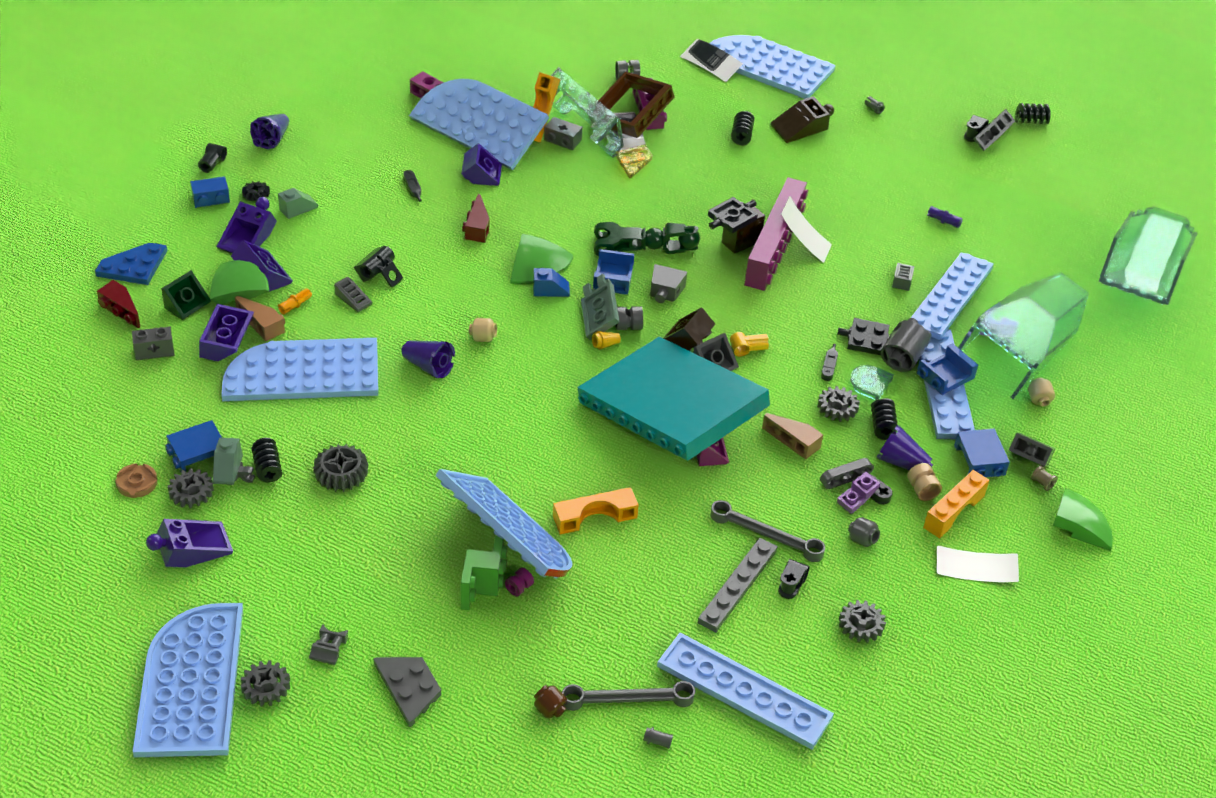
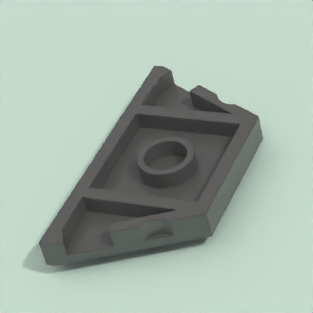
(409, 684)

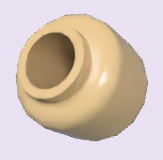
(483, 330)
(1041, 392)

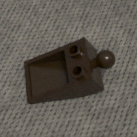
(803, 119)

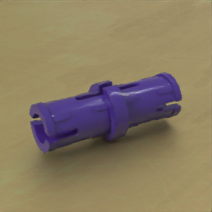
(944, 217)

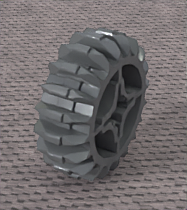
(328, 469)

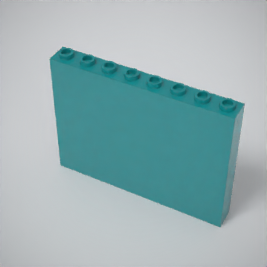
(673, 397)

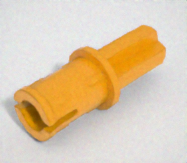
(294, 301)

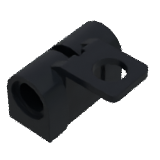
(376, 262)

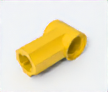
(744, 344)

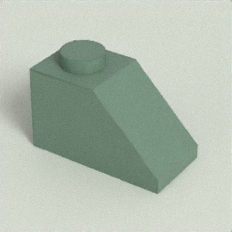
(294, 202)
(227, 461)

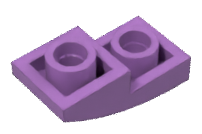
(859, 493)

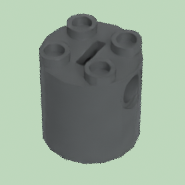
(905, 345)

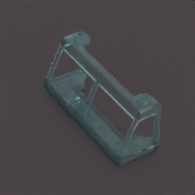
(591, 110)

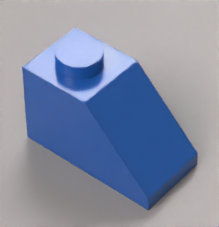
(549, 283)

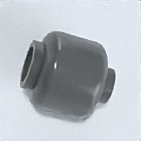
(864, 532)

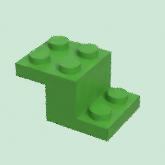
(483, 573)

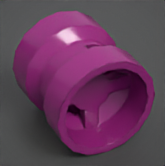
(518, 582)

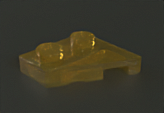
(634, 159)

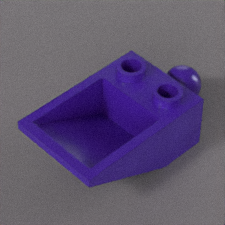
(248, 224)
(189, 542)

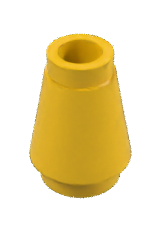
(605, 339)

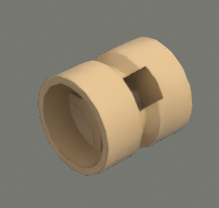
(924, 482)

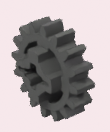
(837, 403)
(190, 488)
(862, 621)
(265, 683)

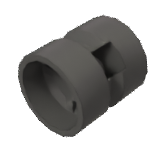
(622, 66)
(630, 318)

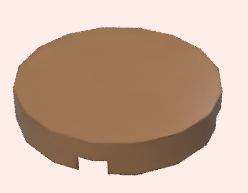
(136, 480)

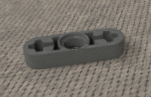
(846, 473)

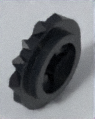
(249, 192)

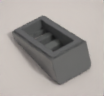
(903, 276)
(348, 285)

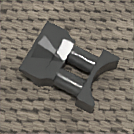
(325, 651)

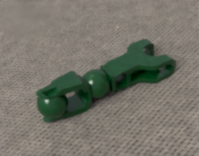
(635, 238)

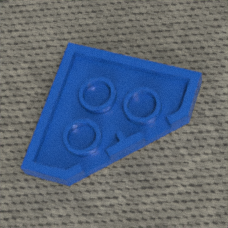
(133, 265)

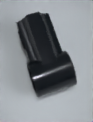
(213, 154)

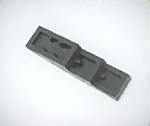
(994, 130)

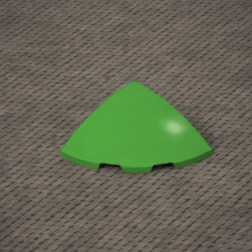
(537, 253)
(237, 279)
(1083, 520)

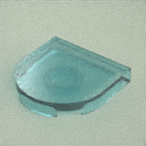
(870, 380)

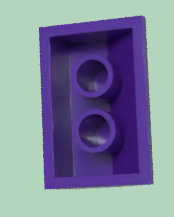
(265, 261)
(224, 332)

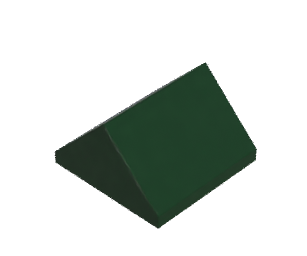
(184, 296)

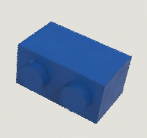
(210, 191)

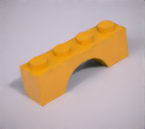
(545, 90)
(617, 504)
(944, 513)

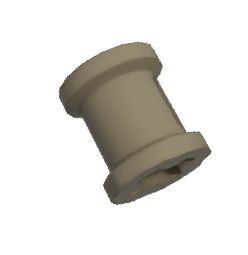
(1044, 478)

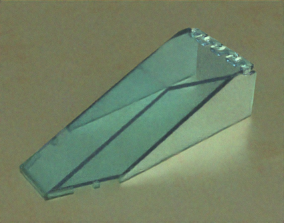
(1149, 254)
(1034, 322)

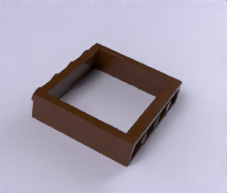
(663, 96)

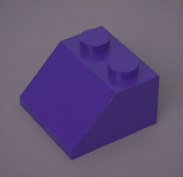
(481, 167)

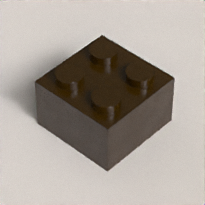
(745, 236)
(691, 329)

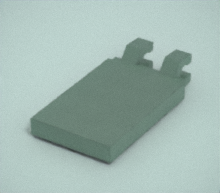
(599, 307)

